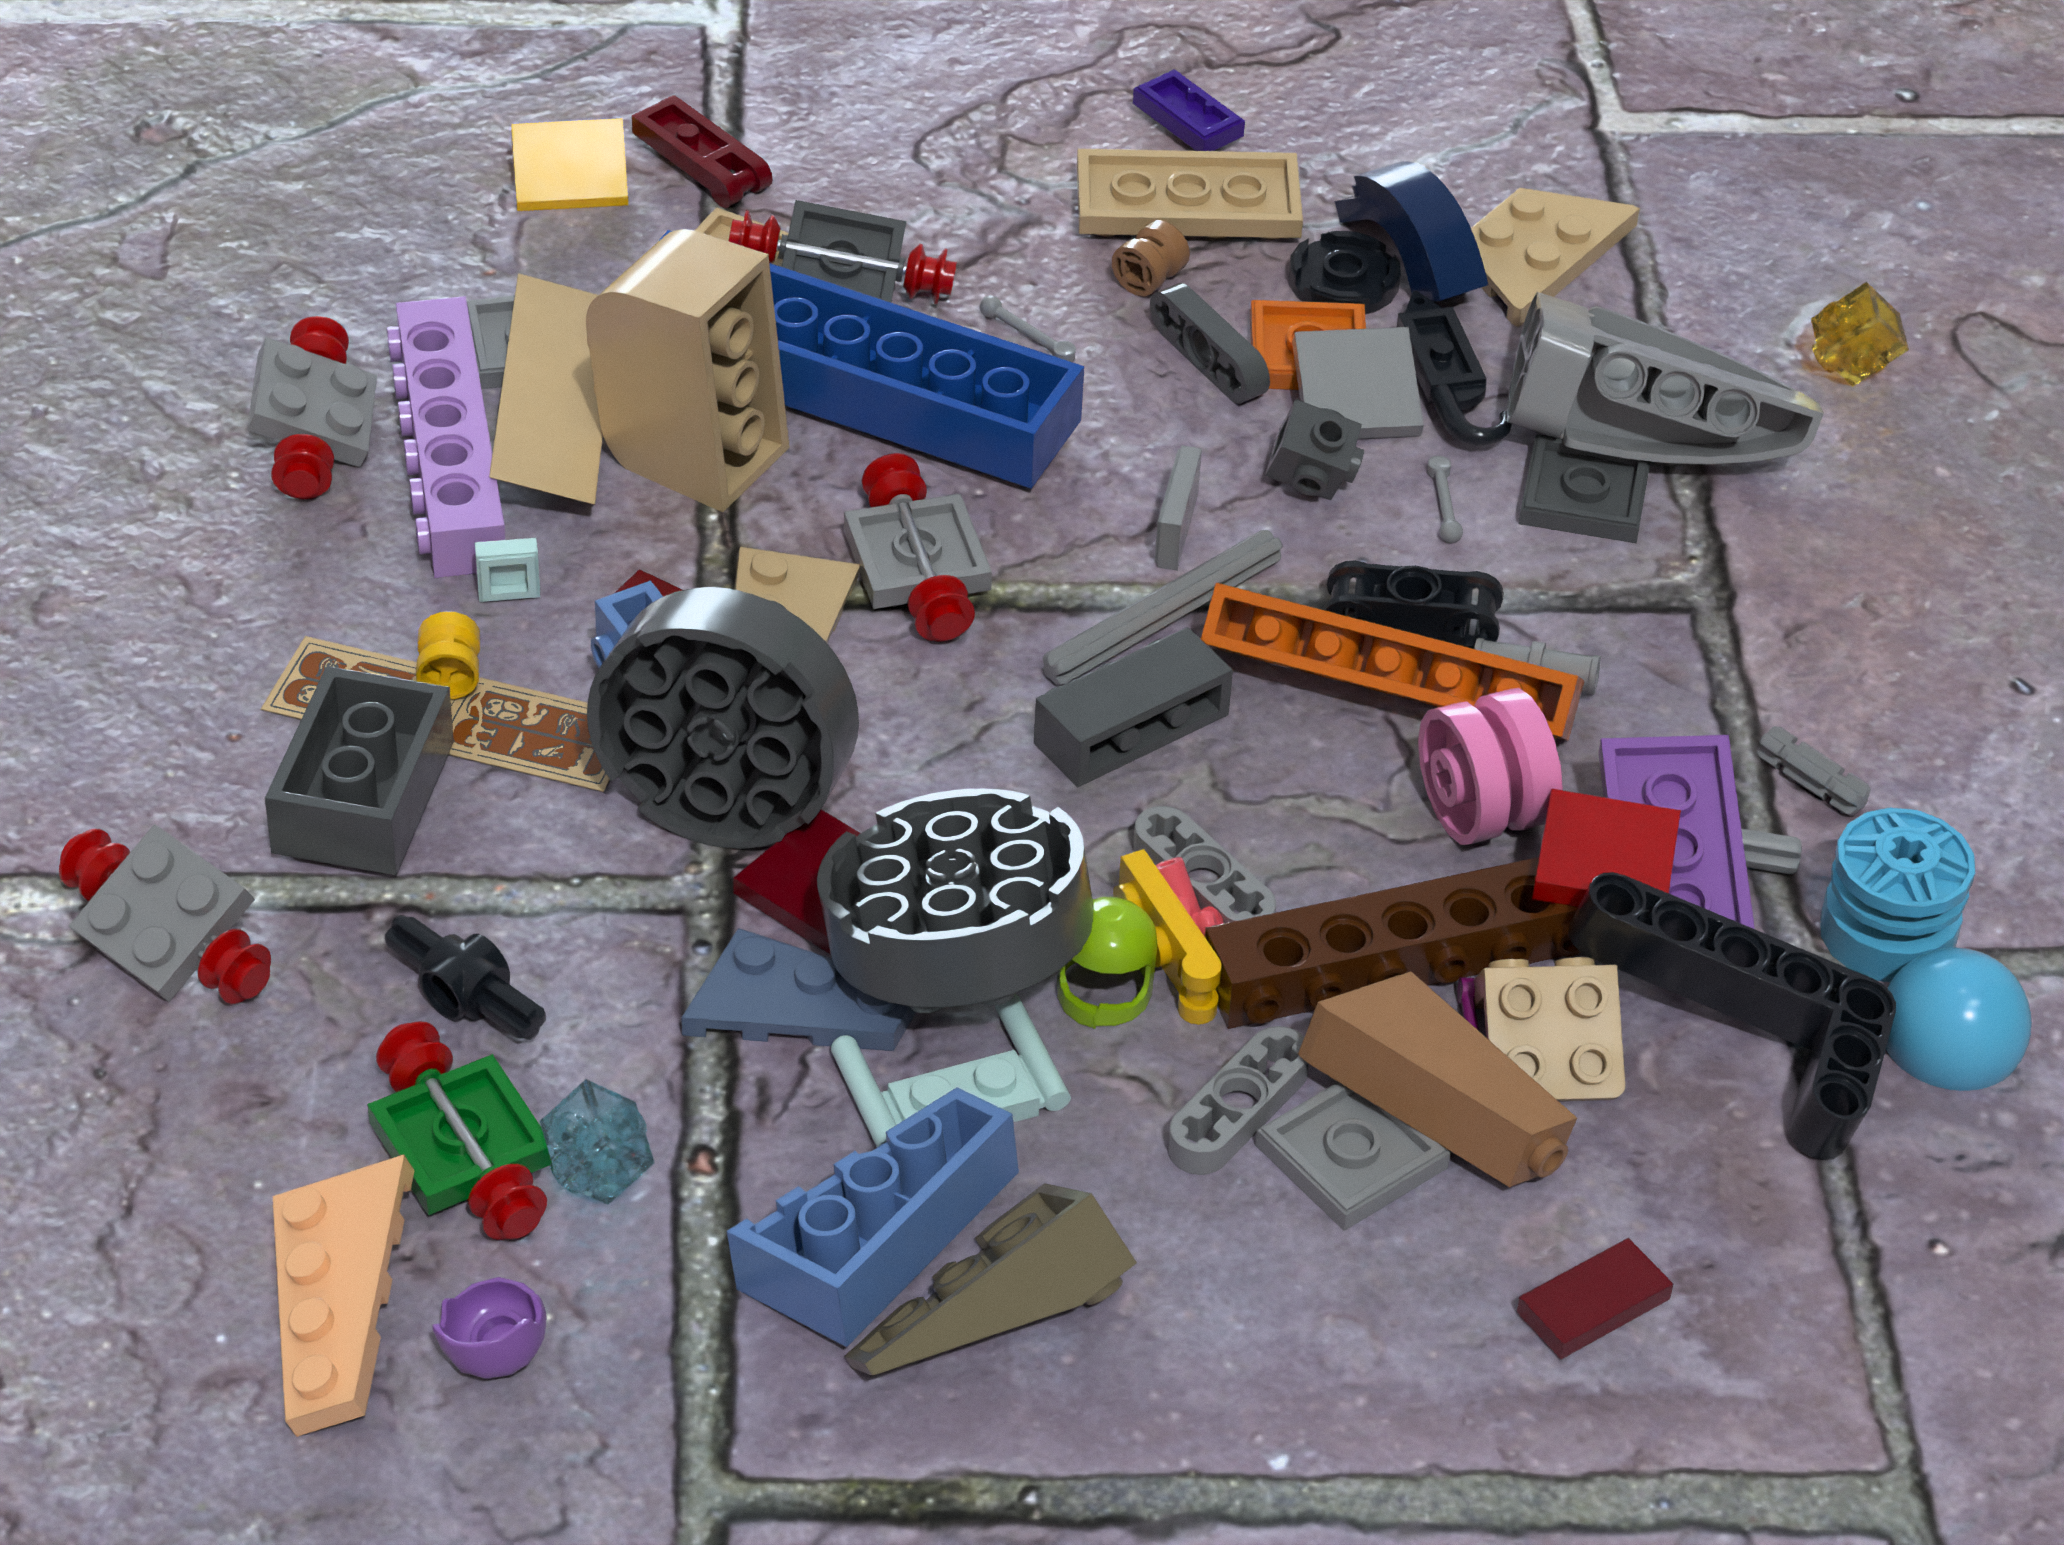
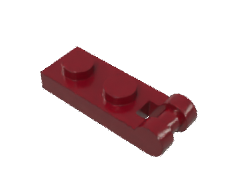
(702, 150)

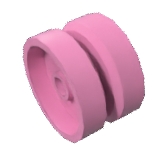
(1489, 765)

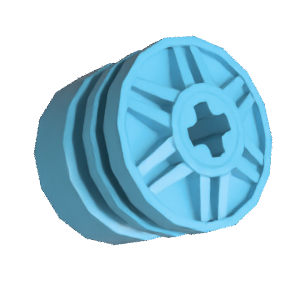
(1895, 890)

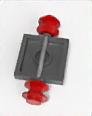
(848, 251)

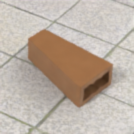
(1440, 1077)

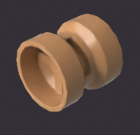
(1150, 258)

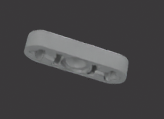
(1202, 851)
(1234, 1125)

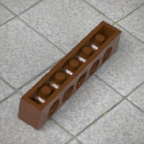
(1429, 928)

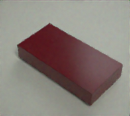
(1594, 1298)

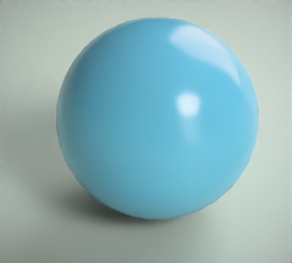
(1958, 1020)

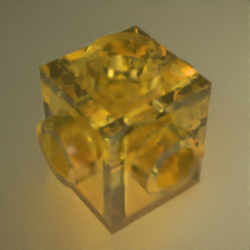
(1858, 334)

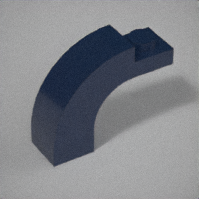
(1423, 223)

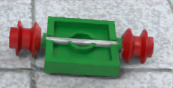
(460, 1132)

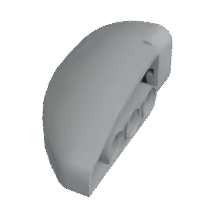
(1648, 392)

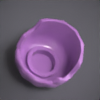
(492, 1327)

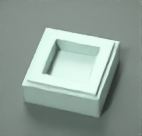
(507, 569)

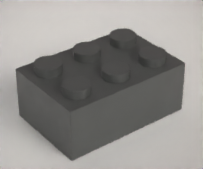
(360, 770)

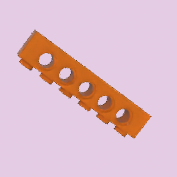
(1380, 656)

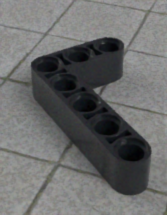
(1758, 981)

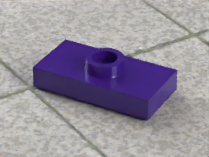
(1188, 112)

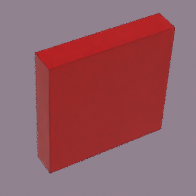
(1600, 836)

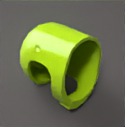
(1119, 943)

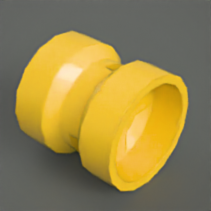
(449, 652)

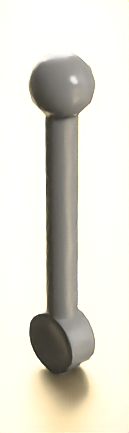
(992, 307)
(1439, 469)

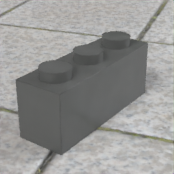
(1132, 706)

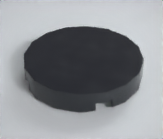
(1345, 270)

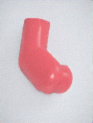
(1177, 877)

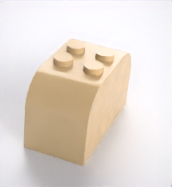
(691, 367)

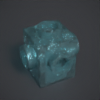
(596, 1142)

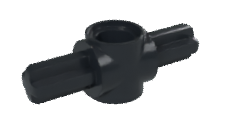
(465, 977)

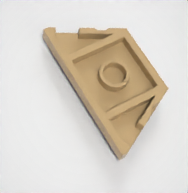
(1545, 242)

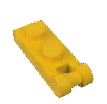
(1180, 943)

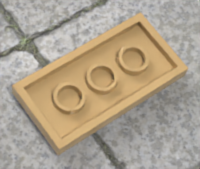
(1193, 190)

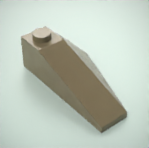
(1032, 1264)

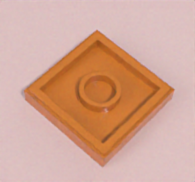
(1274, 327)

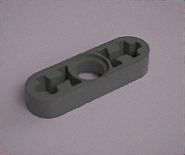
(1209, 343)

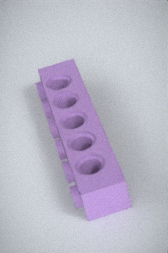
(448, 433)

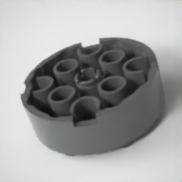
(723, 717)
(956, 899)

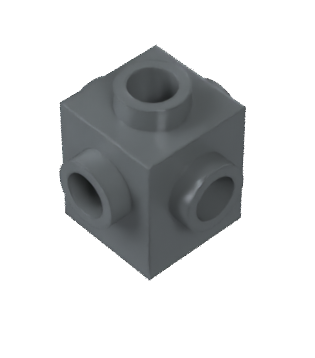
(1315, 450)

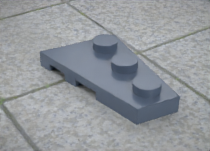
(787, 990)

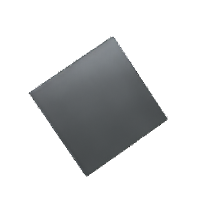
(1583, 491)

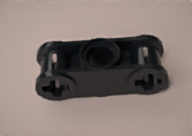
(1418, 600)

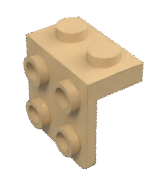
(1557, 1024)

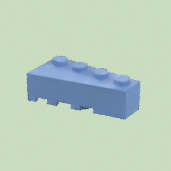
(879, 1220)

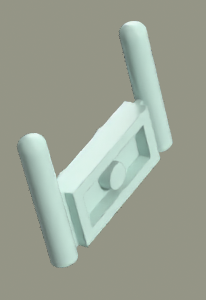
(1006, 1079)

